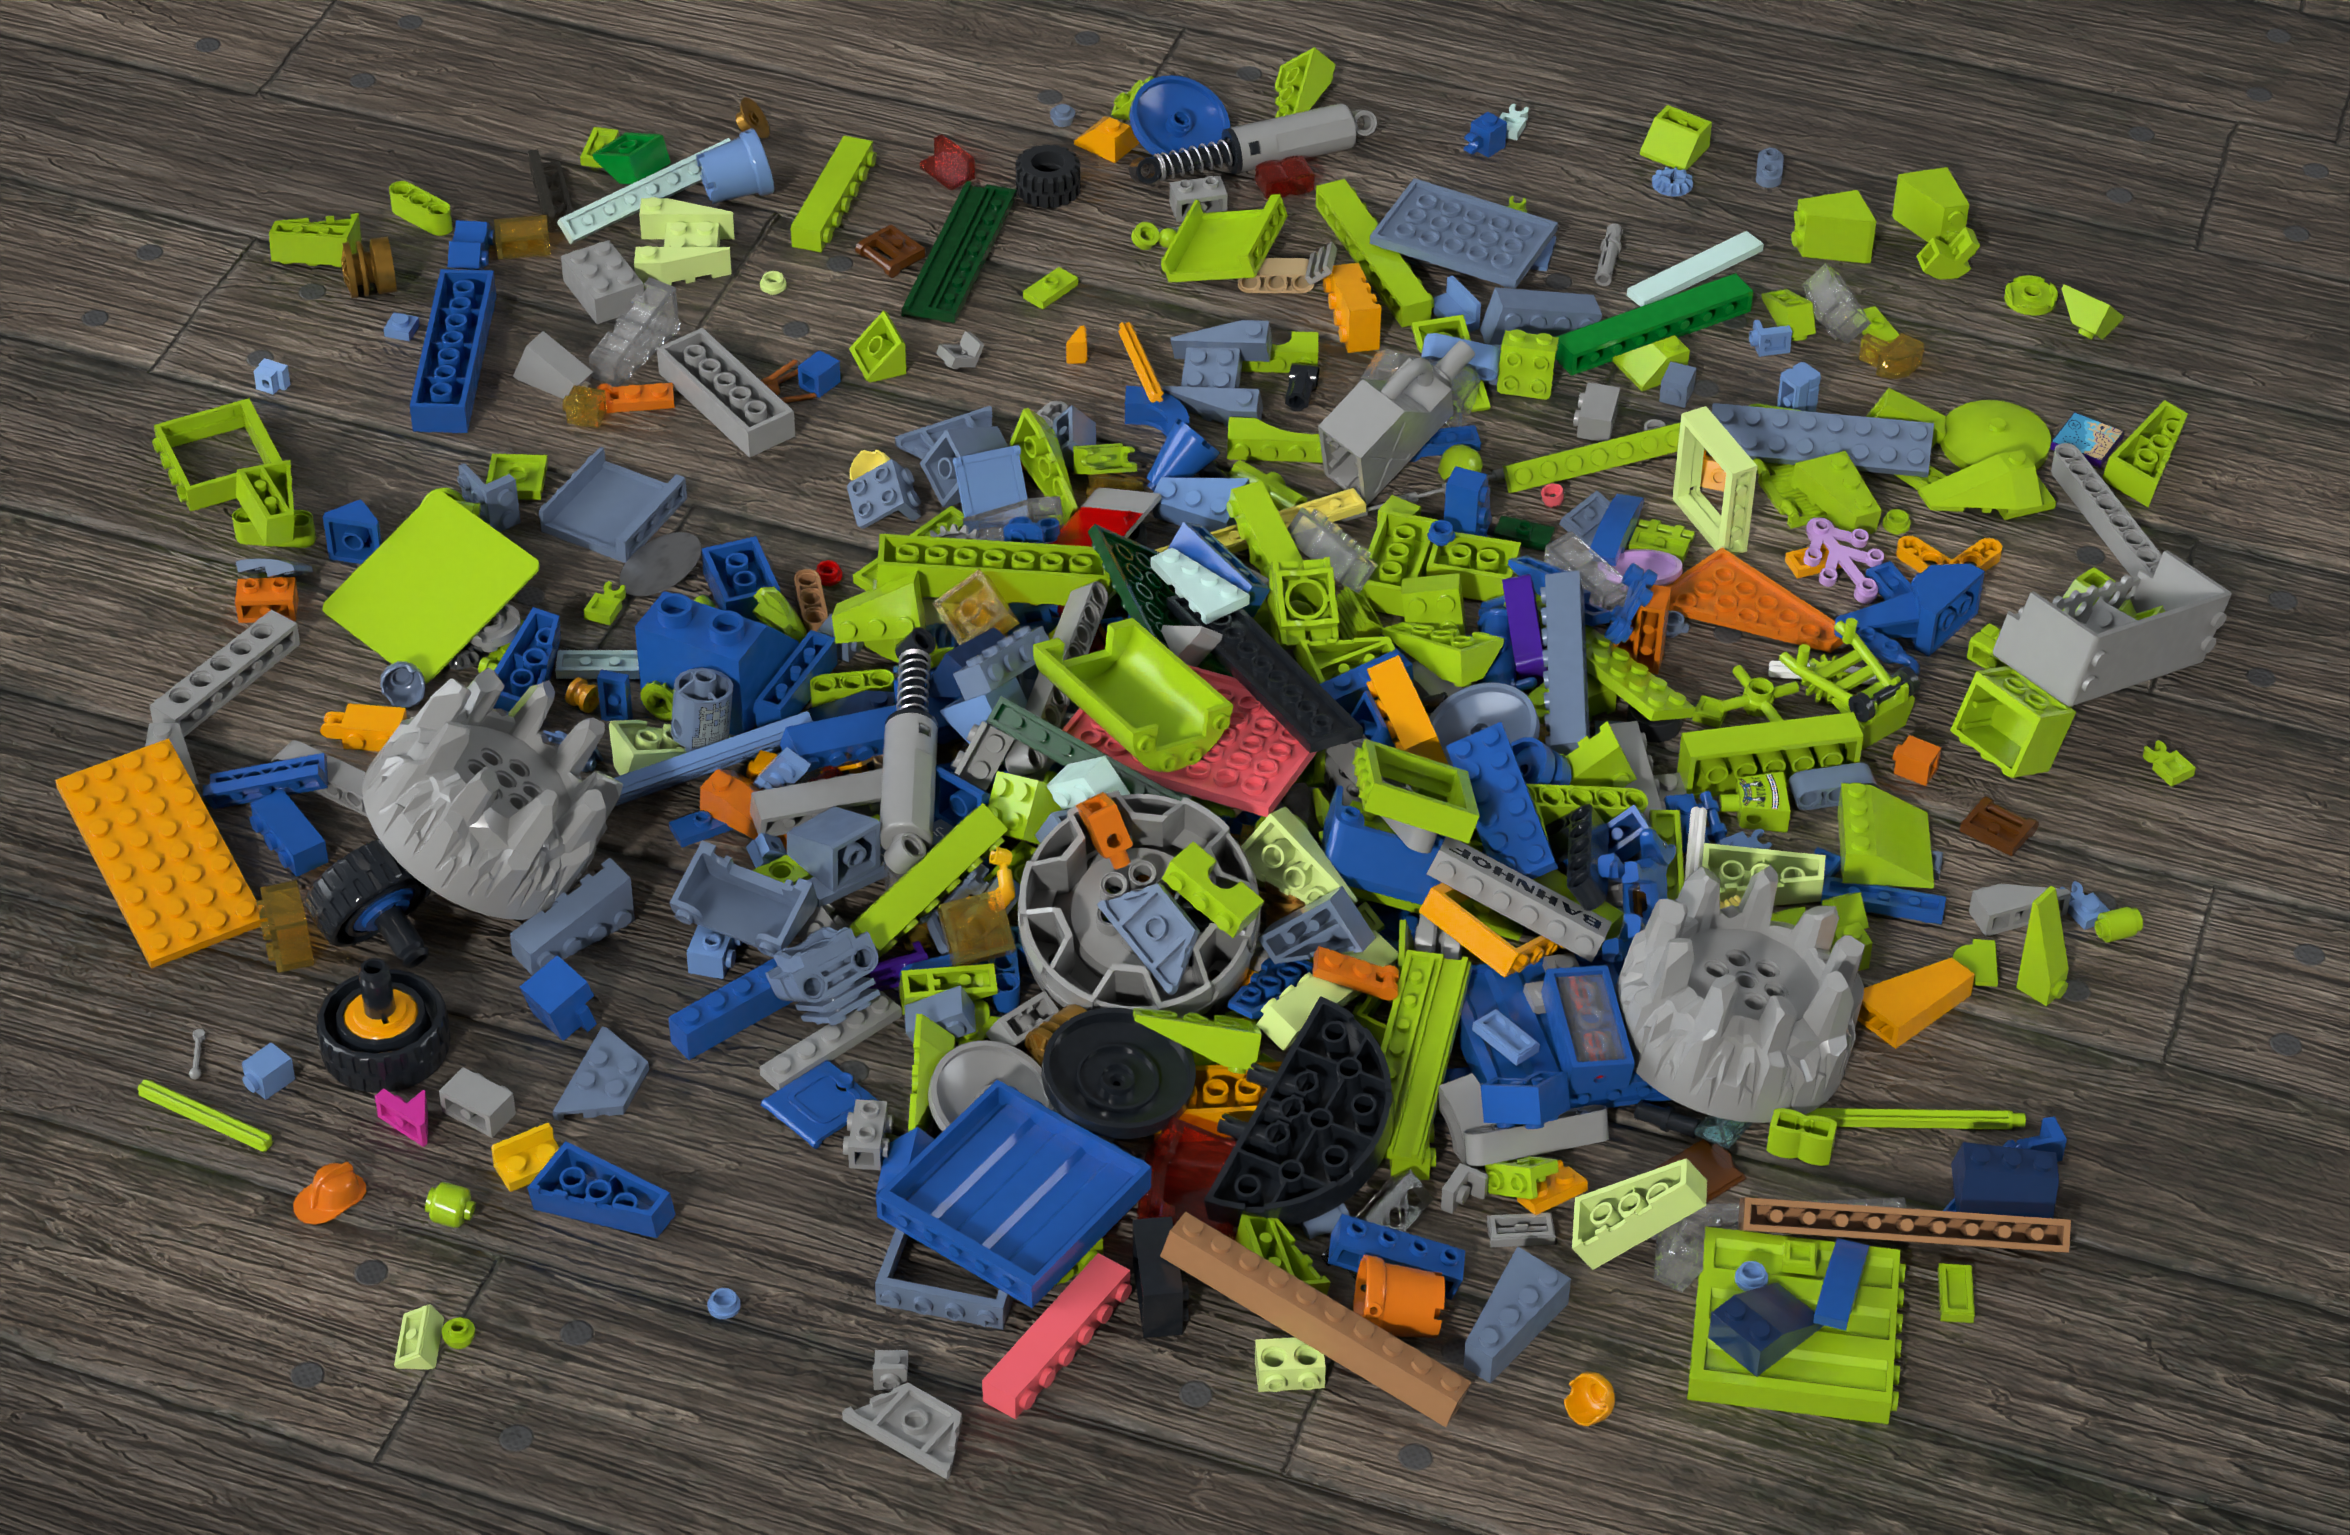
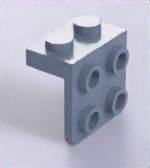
(882, 493)
(497, 498)

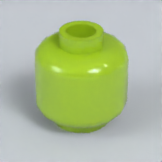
(449, 1205)

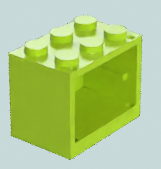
(2012, 722)

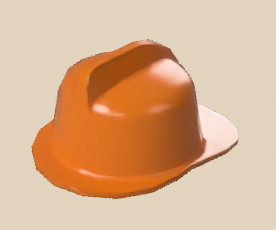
(330, 1194)

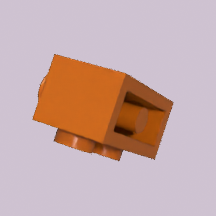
(260, 595)

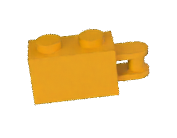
(363, 725)

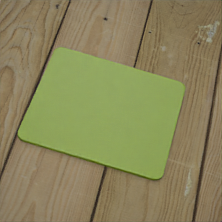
(431, 586)

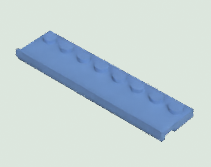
(705, 759)

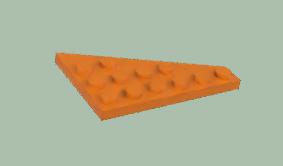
(1742, 598)

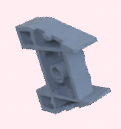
(1215, 367)

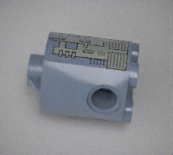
(701, 708)

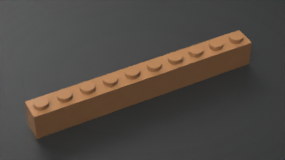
(1904, 1225)
(1315, 1319)

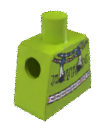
(1759, 802)

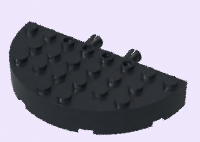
(1314, 1128)

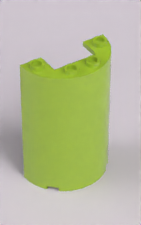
(1140, 696)

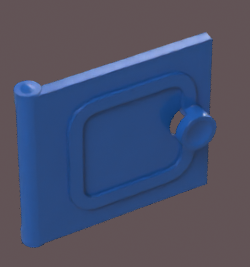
(814, 1104)

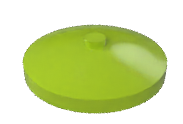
(1991, 428)

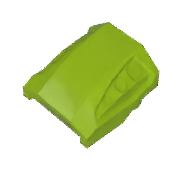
(778, 613)

